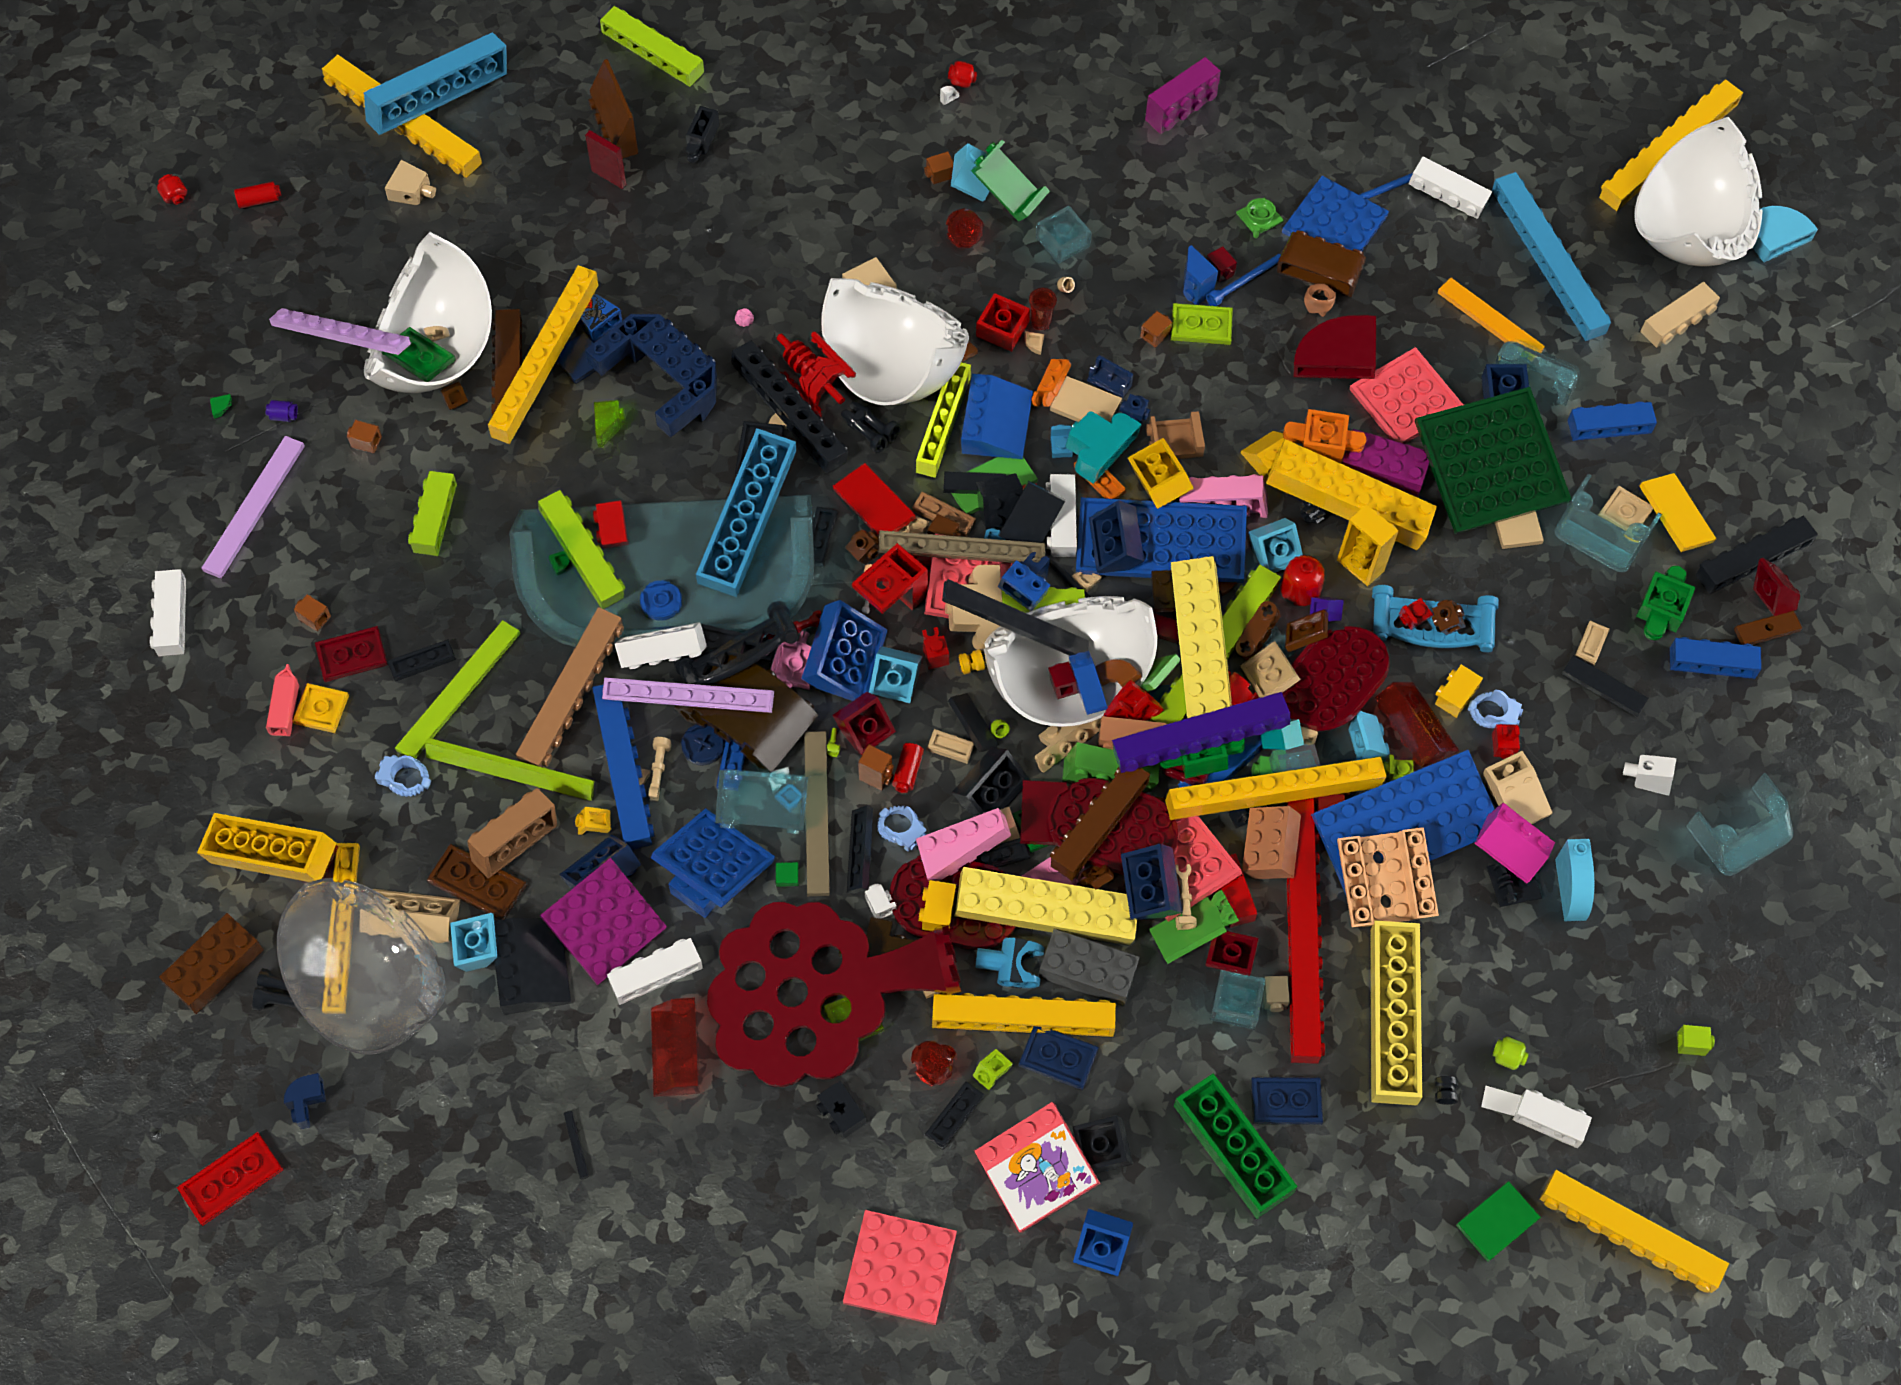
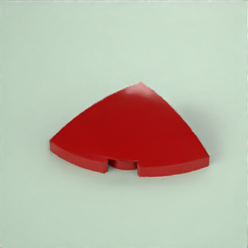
(1133, 703)

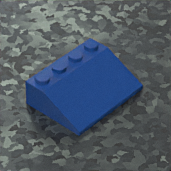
(996, 418)
(843, 651)

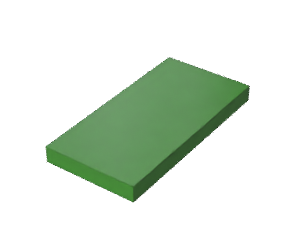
(999, 465)

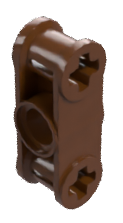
(1258, 630)

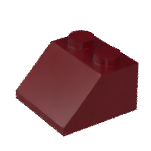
(1775, 588)
(864, 722)
(1232, 953)

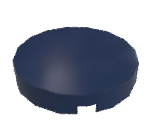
(702, 745)

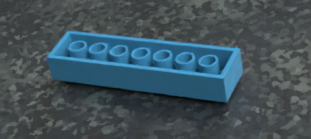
(435, 83)
(746, 512)

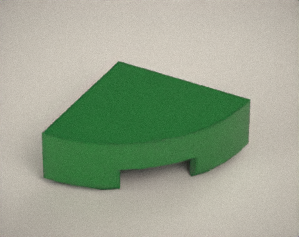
(220, 405)
(559, 562)

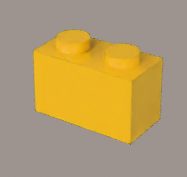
(1458, 690)
(938, 905)

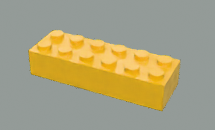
(266, 848)

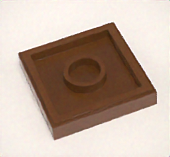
(1306, 630)

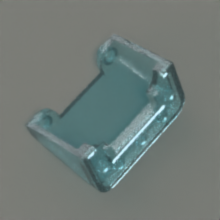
(1564, 373)
(762, 799)

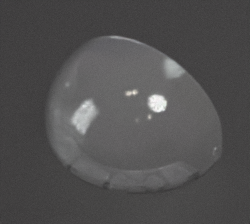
(357, 966)

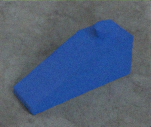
(1088, 682)

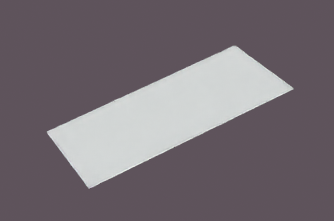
(1500, 1100)

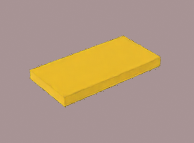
(1678, 512)

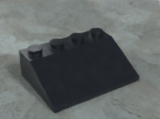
(529, 966)

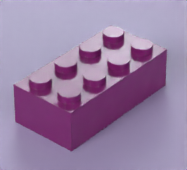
(1182, 95)
(1390, 463)

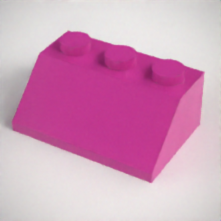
(1514, 842)

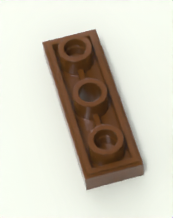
(1776, 626)

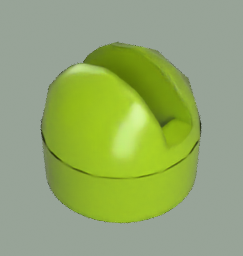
(998, 730)

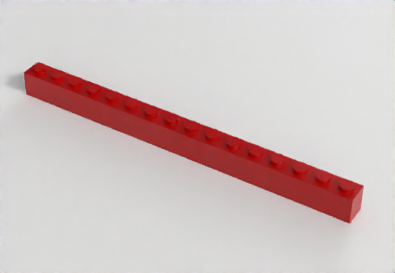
(1304, 943)

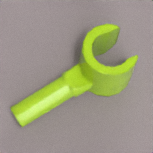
(832, 748)

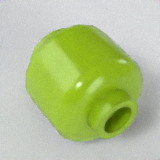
(1510, 1053)

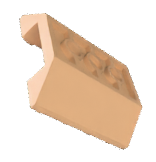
(1401, 876)

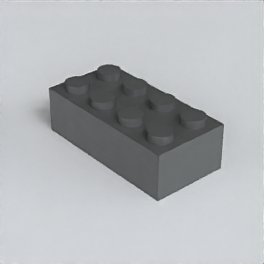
(1088, 967)

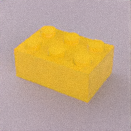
(1160, 473)

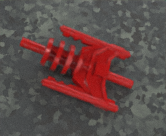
(816, 373)

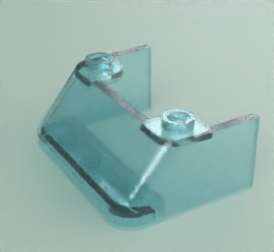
(1598, 536)
(1736, 852)

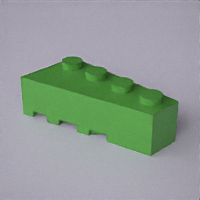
(1099, 763)

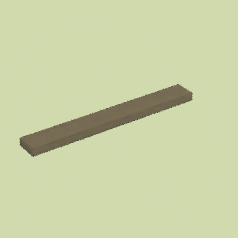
(961, 547)
(817, 815)

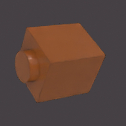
(939, 167)
(1156, 329)
(364, 436)
(312, 612)

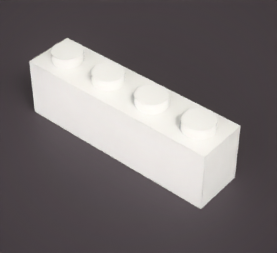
(1450, 187)
(1062, 536)
(169, 612)
(661, 645)
(654, 971)

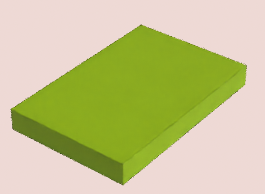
(1201, 324)

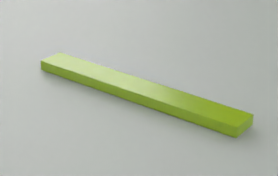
(458, 690)
(509, 769)

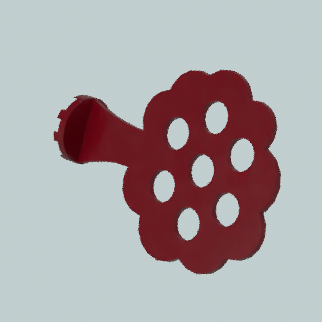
(919, 966)

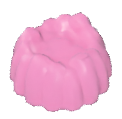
(744, 317)

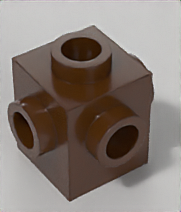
(864, 546)
(1448, 616)

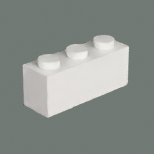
(1552, 1118)

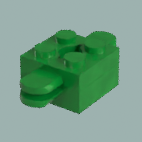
(1665, 602)
(1213, 761)

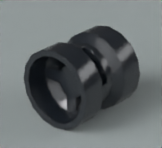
(1446, 1090)

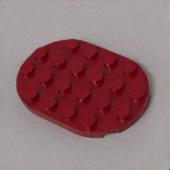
(1336, 678)
(1140, 827)
(907, 894)

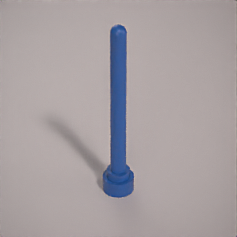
(1215, 297)

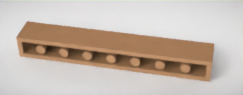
(570, 688)

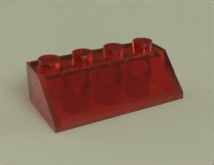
(1416, 723)
(675, 1048)

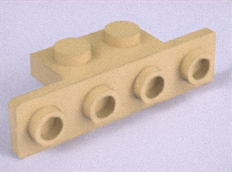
(1061, 740)

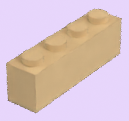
(1680, 314)

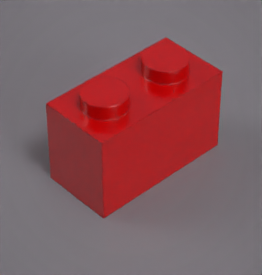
(611, 524)

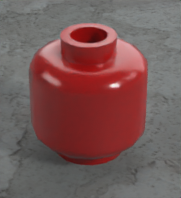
(962, 74)
(171, 189)

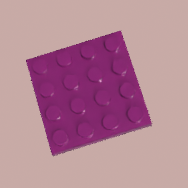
(603, 921)

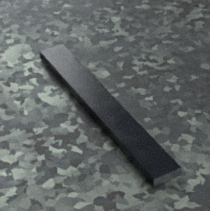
(1013, 619)

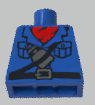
(599, 317)

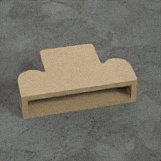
(985, 581)

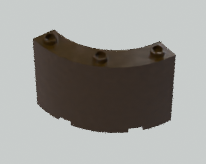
(762, 735)

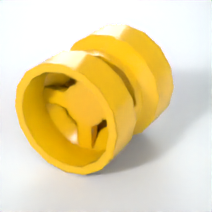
(971, 662)

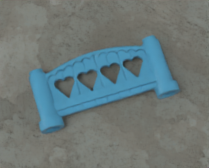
(1480, 617)

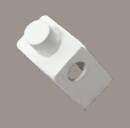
(1652, 773)

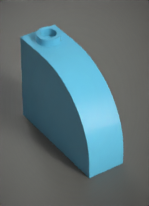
(1782, 231)
(1576, 879)

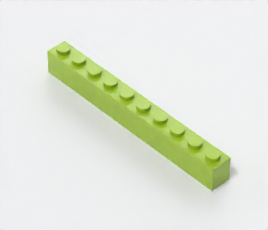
(1258, 589)

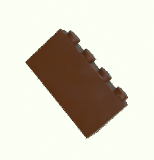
(1321, 262)

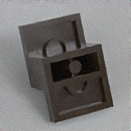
(1163, 592)

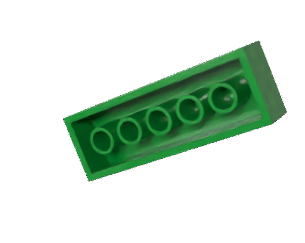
(1235, 1146)

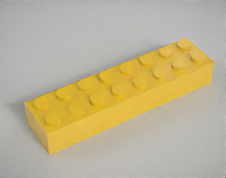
(1347, 491)

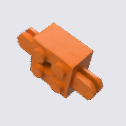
(1325, 426)

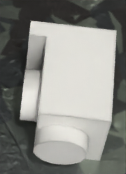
(879, 901)

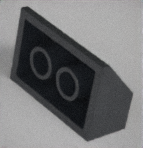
(991, 783)

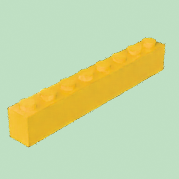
(1021, 1014)
(1634, 1232)

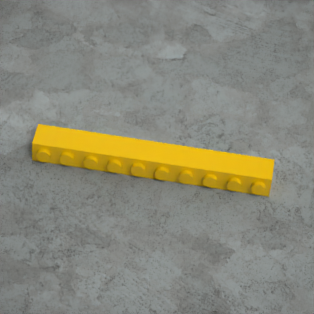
(421, 130)
(1629, 181)
(543, 355)
(1275, 788)

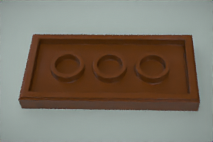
(463, 880)

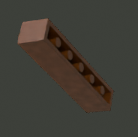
(507, 351)
(1098, 821)

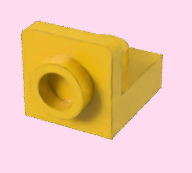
(593, 820)

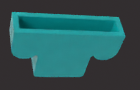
(1100, 442)

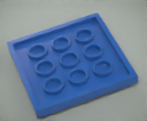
(1337, 216)
(712, 858)

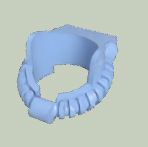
(1510, 707)
(391, 765)
(905, 838)

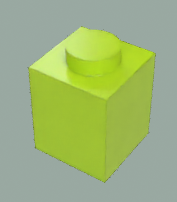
(1695, 1040)

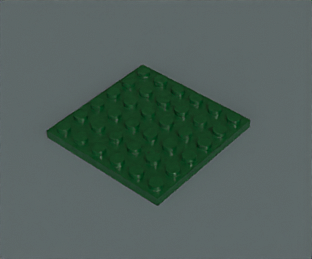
(1492, 460)

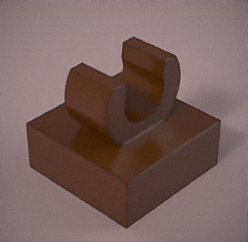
(454, 395)

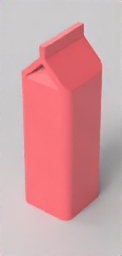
(282, 703)

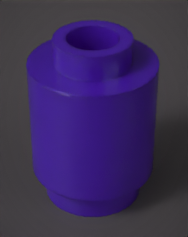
(282, 411)

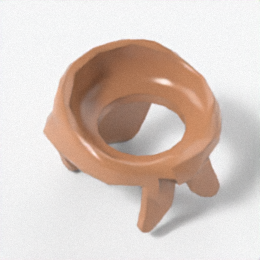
(1319, 306)

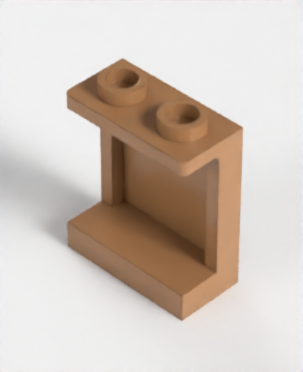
(1181, 435)

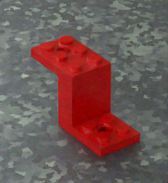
(901, 575)

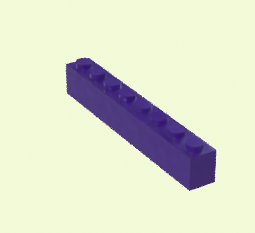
(1201, 732)

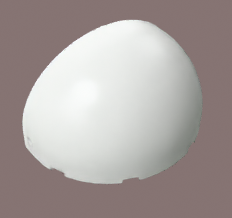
(1702, 198)
(434, 290)
(891, 341)
(1021, 665)

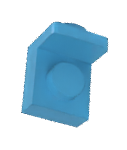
(1058, 438)

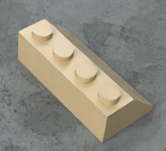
(430, 912)

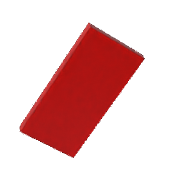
(873, 501)
(229, 1178)

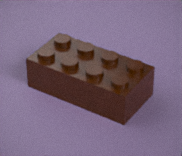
(211, 963)

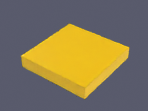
(320, 708)

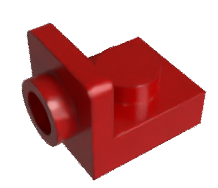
(1415, 614)

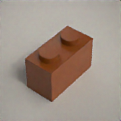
(875, 768)

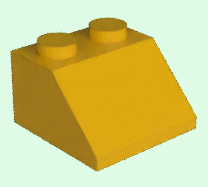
(1263, 452)

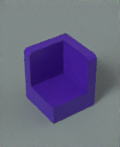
(1332, 605)

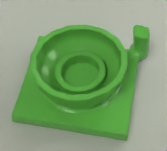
(1260, 216)

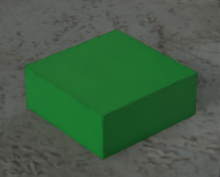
(786, 874)

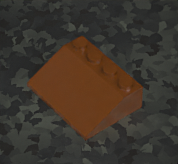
(613, 111)

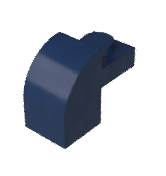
(300, 1094)

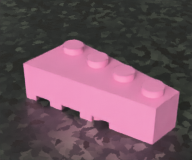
(1230, 490)
(961, 843)

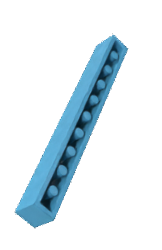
(1551, 256)

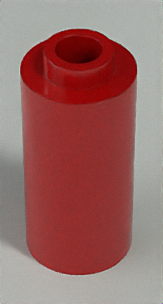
(257, 194)
(907, 767)

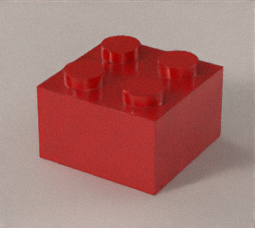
(1002, 322)

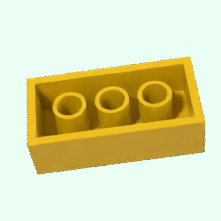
(1367, 544)

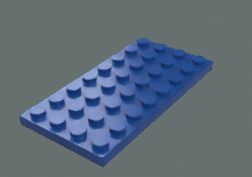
(1173, 535)
(1441, 798)

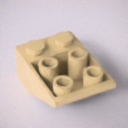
(1517, 785)

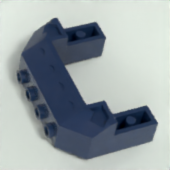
(673, 353)

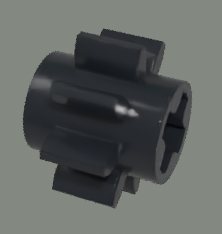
(1311, 513)

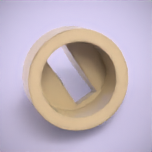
(1066, 286)

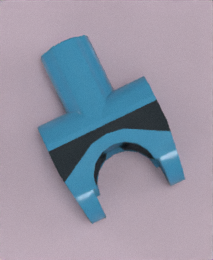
(1009, 962)

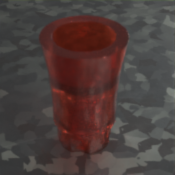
(1042, 306)

